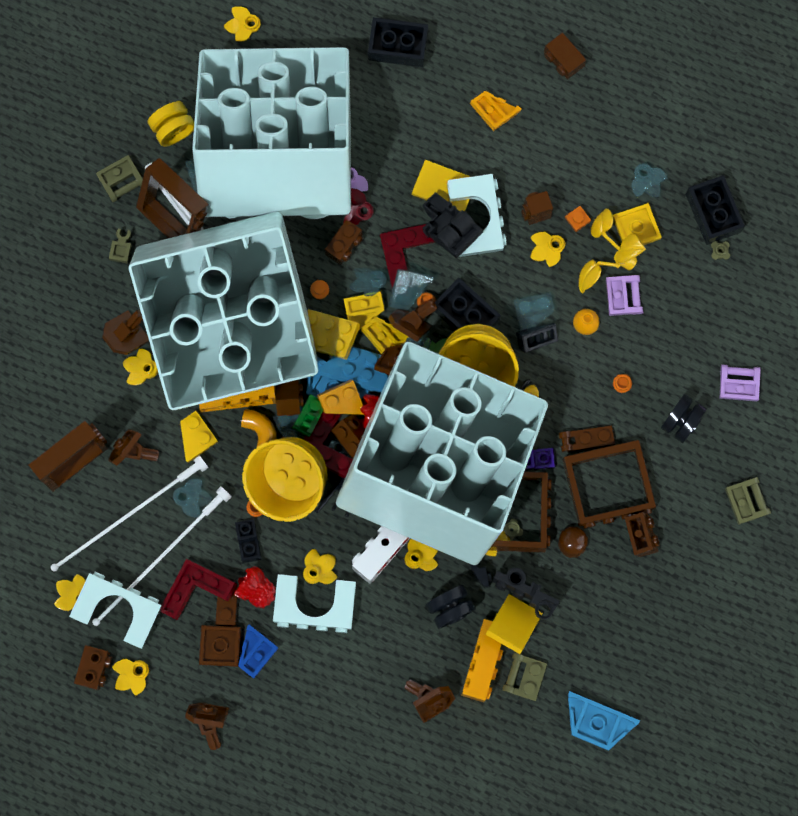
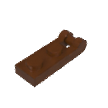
(587, 438)

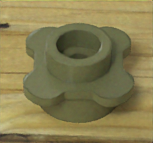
(720, 255)
(514, 525)

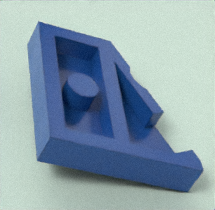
(255, 652)

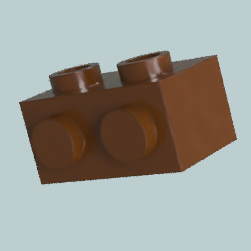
(564, 56)
(537, 207)
(343, 242)
(289, 398)
(349, 433)
(641, 534)
(92, 668)

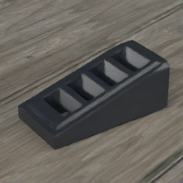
(528, 344)

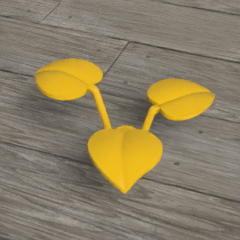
(624, 257)

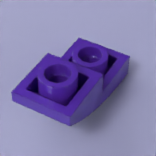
(541, 459)

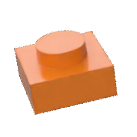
(578, 218)

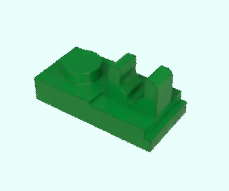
(308, 416)

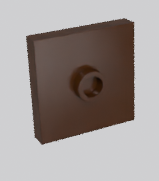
(219, 646)

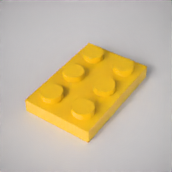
(332, 334)

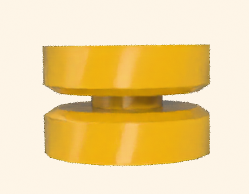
(171, 123)

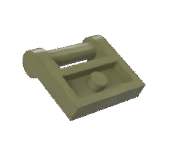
(116, 174)
(742, 503)
(530, 680)

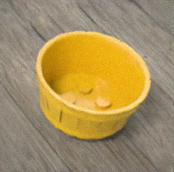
(483, 350)
(285, 469)

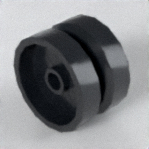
(683, 418)
(452, 609)

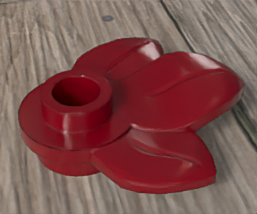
(358, 201)

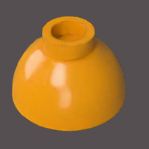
(586, 321)

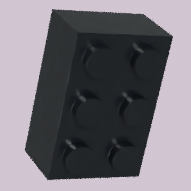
(397, 42)
(715, 210)
(464, 307)

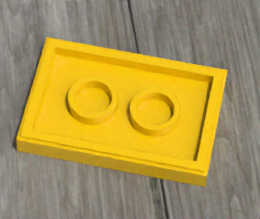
(434, 179)
(513, 624)

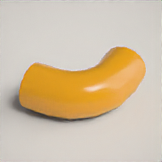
(260, 424)

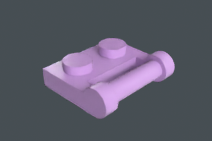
(618, 295)
(739, 389)

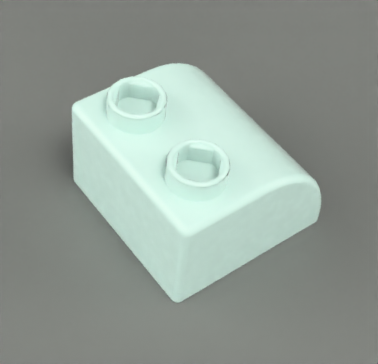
(273, 132)
(224, 310)
(443, 454)

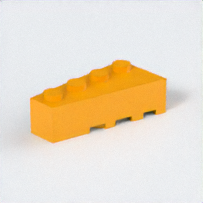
(253, 398)
(482, 666)

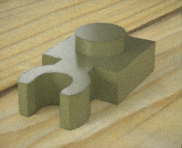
(120, 249)

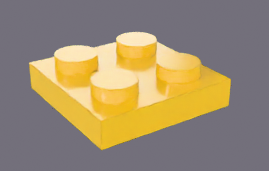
(638, 222)

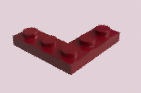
(395, 242)
(334, 460)
(184, 584)

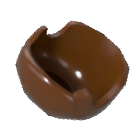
(572, 541)

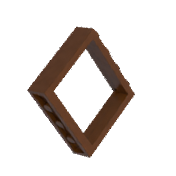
(162, 174)
(69, 455)
(608, 517)
(524, 546)

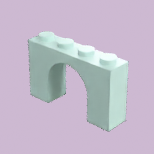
(481, 189)
(143, 609)
(338, 617)

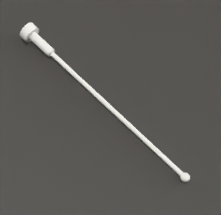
(199, 464)
(222, 495)

